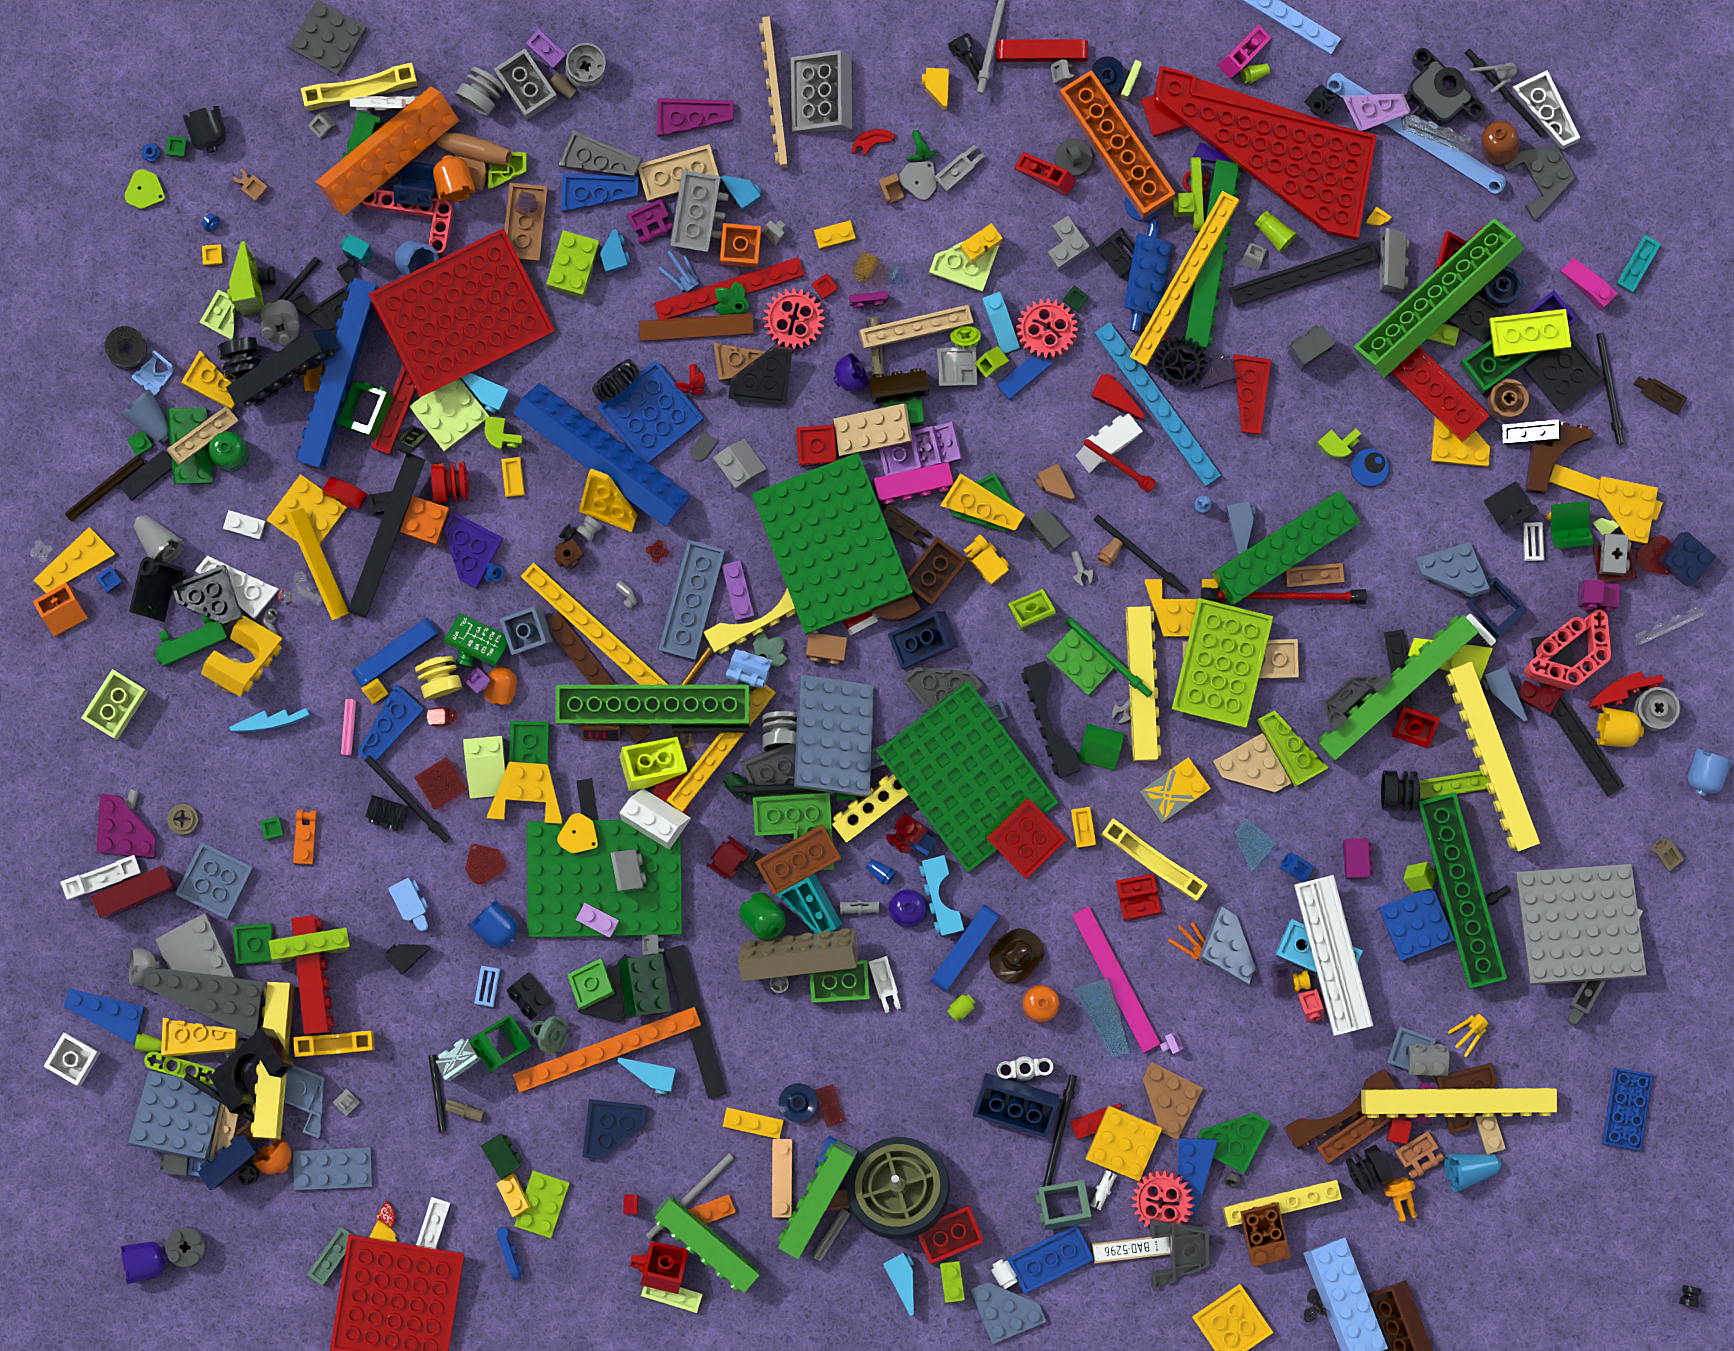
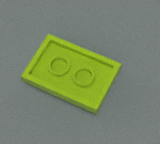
(546, 1200)

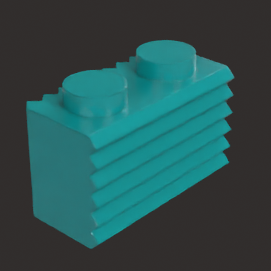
(356, 249)

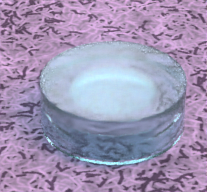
(893, 272)

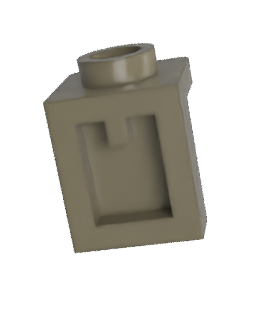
(1667, 853)

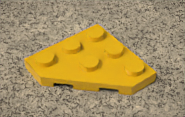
(1449, 449)
(606, 502)
(1629, 506)

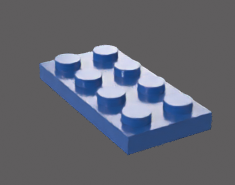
(1050, 1259)

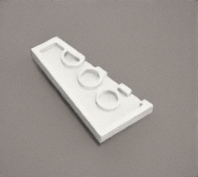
(250, 592)

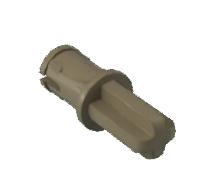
(464, 1110)

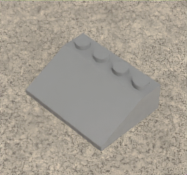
(821, 92)
(195, 949)

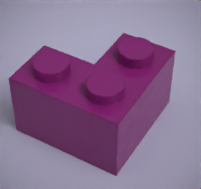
(1598, 595)

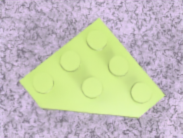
(956, 268)

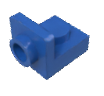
(1296, 867)

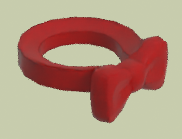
(1204, 179)

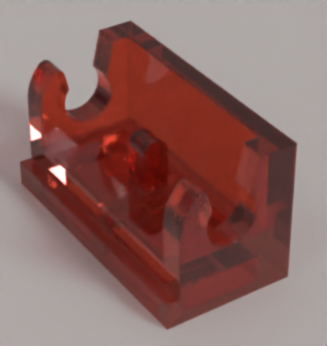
(829, 1105)

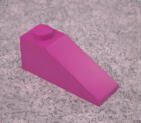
(1244, 51)
(1589, 283)

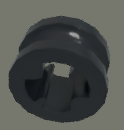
(567, 533)

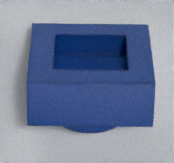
(109, 579)

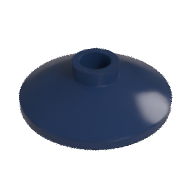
(1102, 70)
(787, 1100)

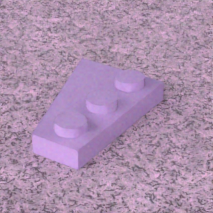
(1375, 109)

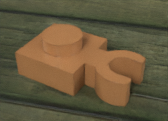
(251, 186)

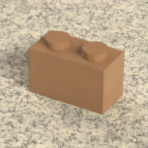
(826, 648)

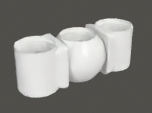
(1034, 1068)

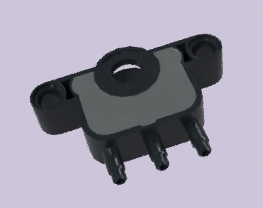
(1435, 100)

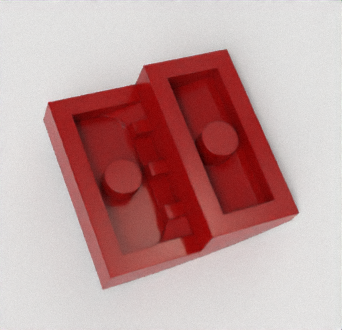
(1158, 118)
(1138, 897)

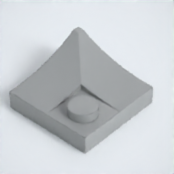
(956, 366)

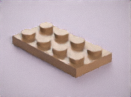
(525, 231)

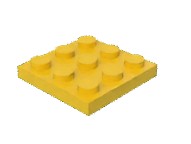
(320, 509)
(1123, 1143)
(1232, 1322)

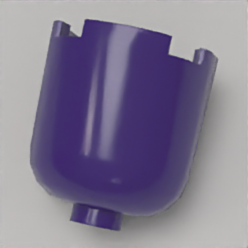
(143, 1261)

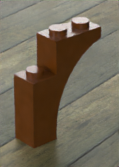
(1544, 457)

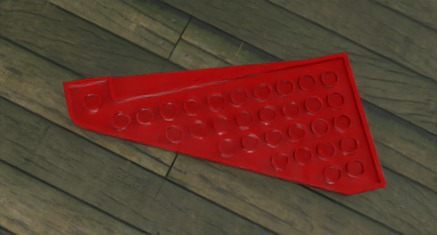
(1297, 156)

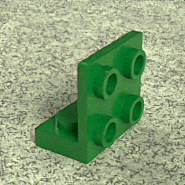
(1570, 525)

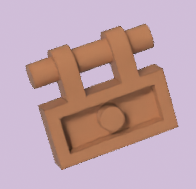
(1417, 1149)

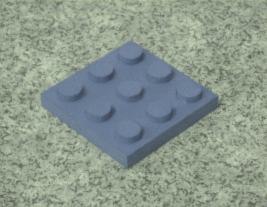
(214, 880)

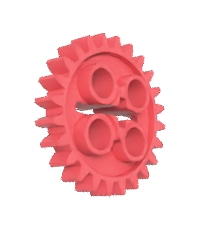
(777, 315)
(1037, 342)
(1163, 1184)

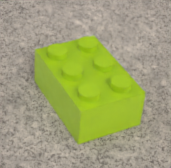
(573, 264)

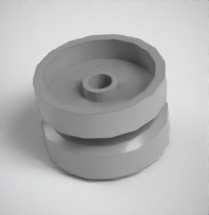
(1667, 706)

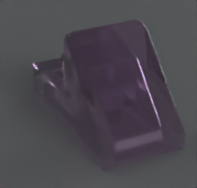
(1282, 980)

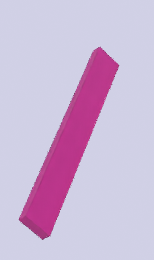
(1111, 969)

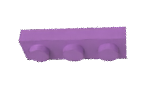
(738, 590)

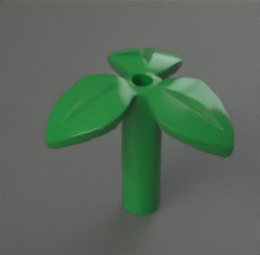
(921, 149)

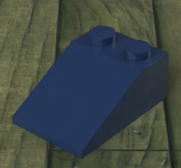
(923, 639)

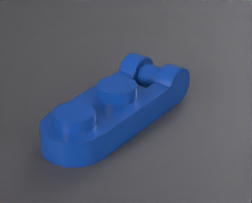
(509, 1252)

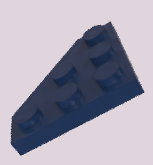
(610, 1125)

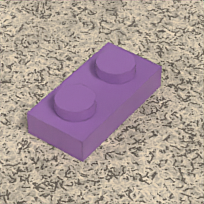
(546, 49)
(477, 680)

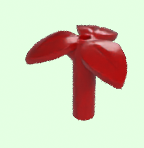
(696, 381)

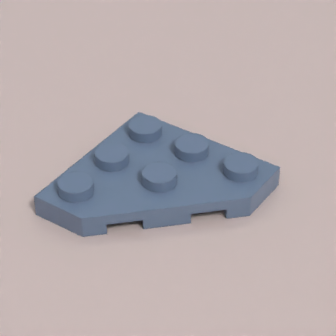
(1455, 569)
(1227, 947)
(1005, 1311)

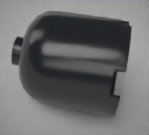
(206, 129)

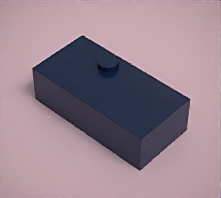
(1016, 1105)

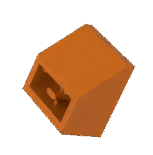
(60, 609)

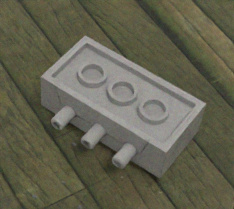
(696, 211)

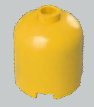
(1619, 728)

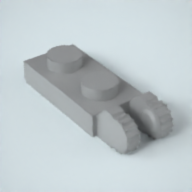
(957, 169)

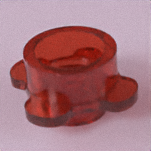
(658, 545)

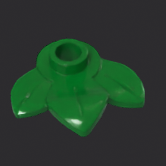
(729, 298)

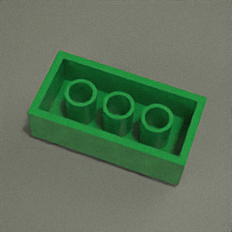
(1486, 370)

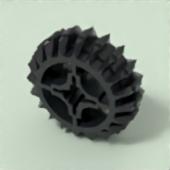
(1173, 363)
(615, 380)

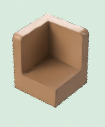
(891, 189)

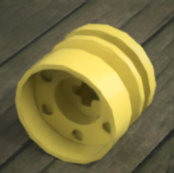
(438, 677)

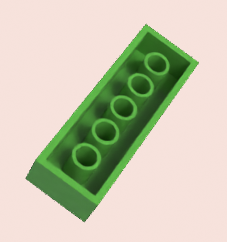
(819, 1195)
(706, 1243)

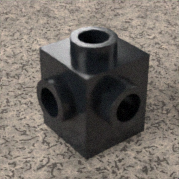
(1321, 101)

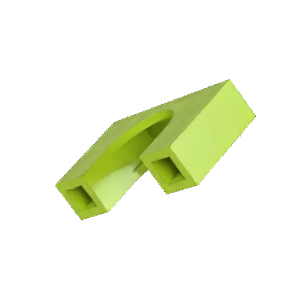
(329, 941)

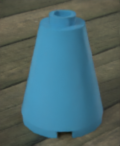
(1470, 1169)

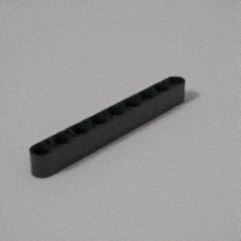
(386, 535)

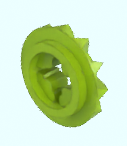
(964, 332)

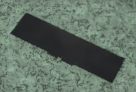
(587, 798)

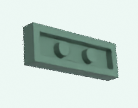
(330, 1257)

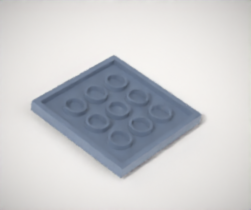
(174, 1117)

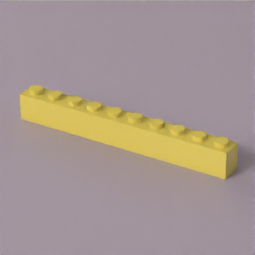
(1459, 1101)

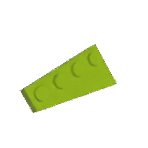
(1293, 754)

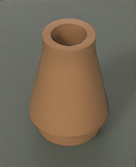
(1109, 553)

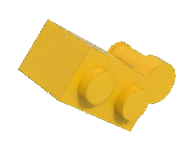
(986, 560)

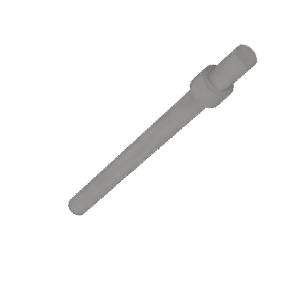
(984, 74)
(696, 1190)

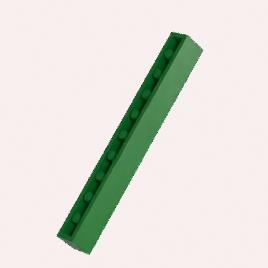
(1208, 281)

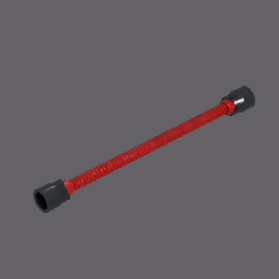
(1355, 596)

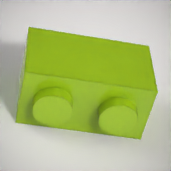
(952, 1281)

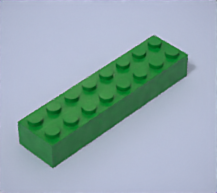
(1285, 547)

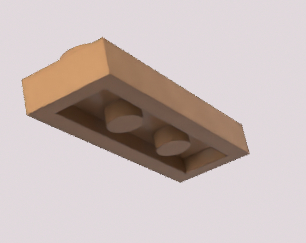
(1314, 575)

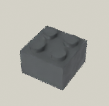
(1311, 347)

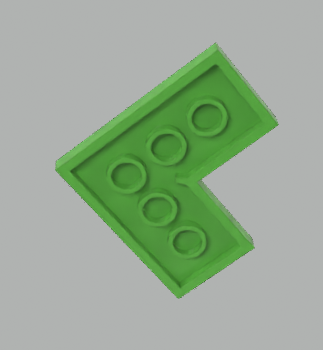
(792, 814)

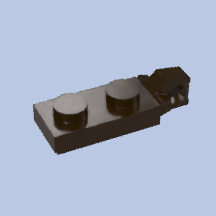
(1661, 394)

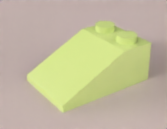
(484, 765)

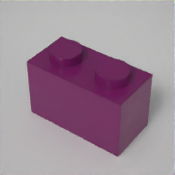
(1357, 858)

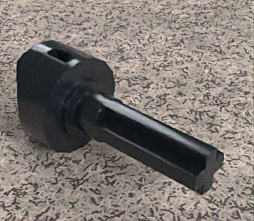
(962, 47)

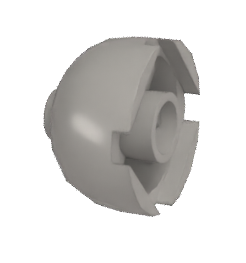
(139, 960)

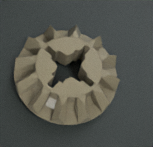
(176, 812)

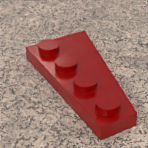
(1251, 391)

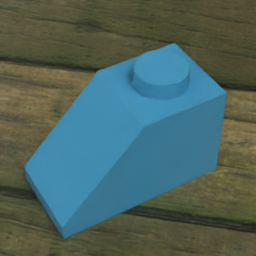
(742, 191)

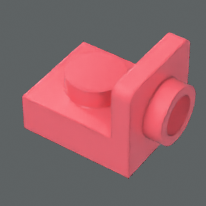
(1311, 1005)

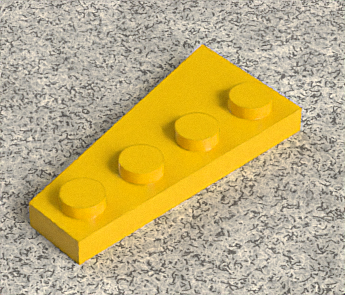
(189, 1038)

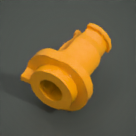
(1400, 1190)

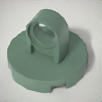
(551, 1035)

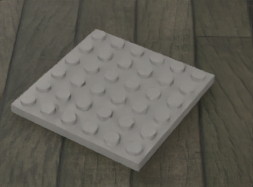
(1580, 924)

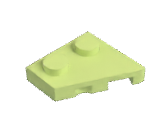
(220, 315)

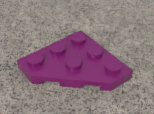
(122, 829)

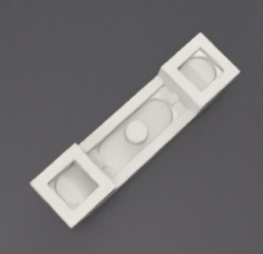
(100, 878)

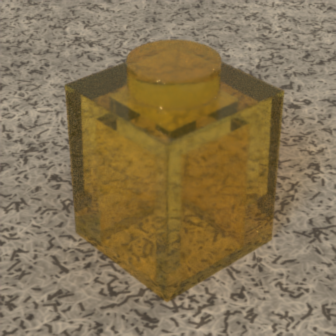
(865, 266)

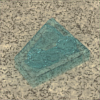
(1253, 843)

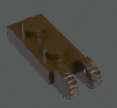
(904, 525)

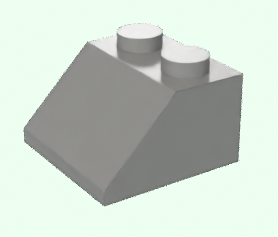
(739, 464)
(628, 870)

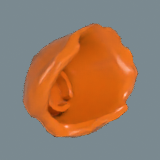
(502, 686)

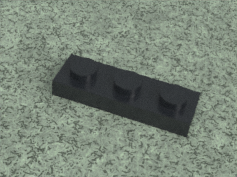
(410, 439)

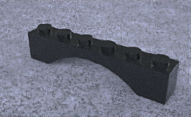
(1064, 757)

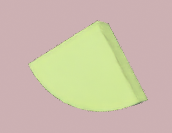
(1605, 526)

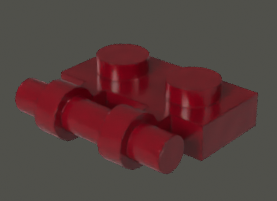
(907, 829)

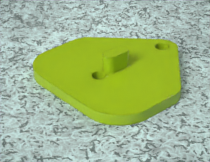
(149, 191)

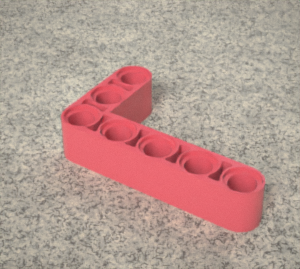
(432, 212)

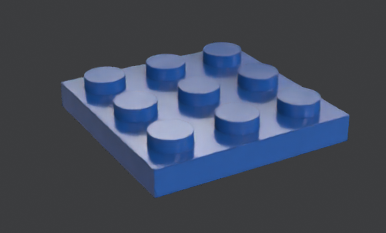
(1416, 924)

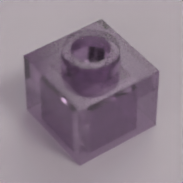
(526, 203)

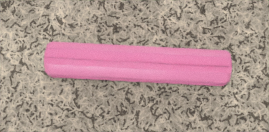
(348, 727)

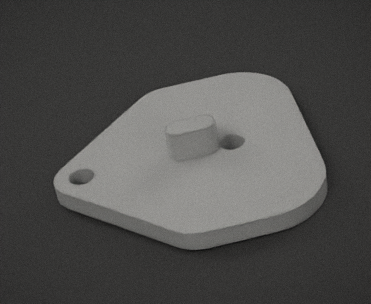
(921, 174)

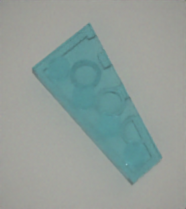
(1102, 1008)

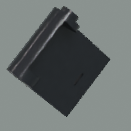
(154, 588)

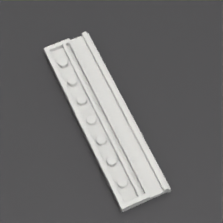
(1333, 955)

